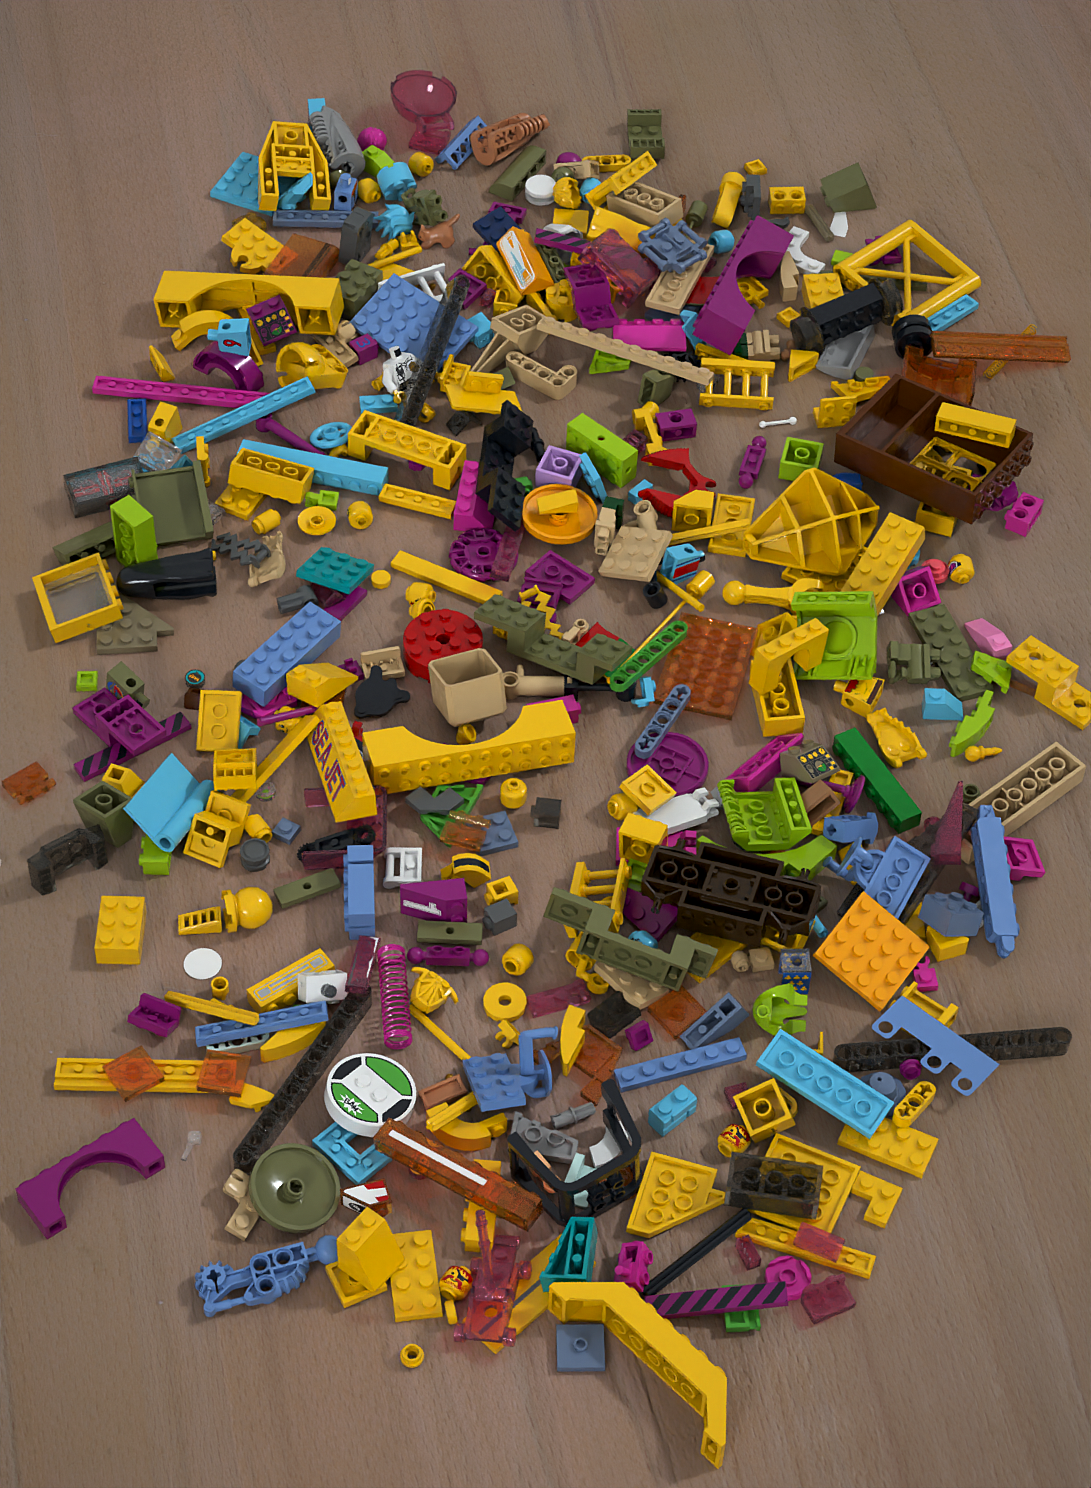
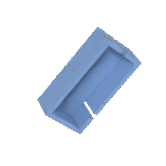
(359, 891)

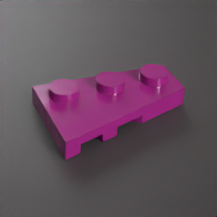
(638, 910)

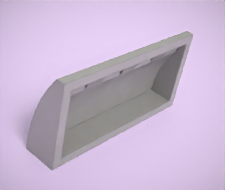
(845, 354)

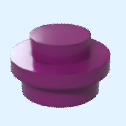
(910, 1068)

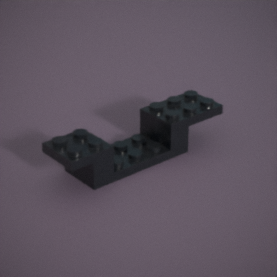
(501, 443)

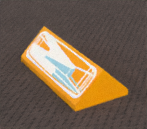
(524, 261)

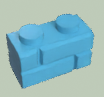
(672, 1110)

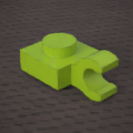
(325, 499)

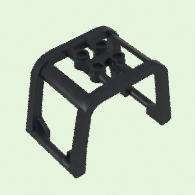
(589, 1182)

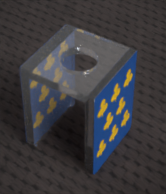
(795, 969)

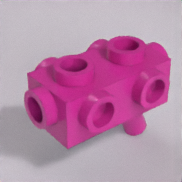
(633, 1265)

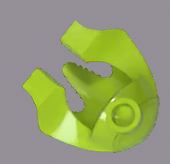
(771, 1009)

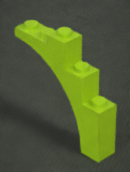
(807, 856)

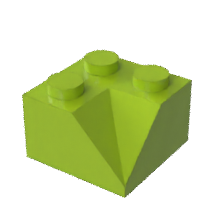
(799, 456)

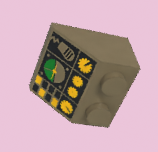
(807, 762)

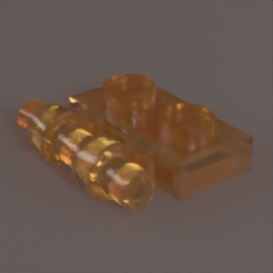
(26, 779)
(462, 835)

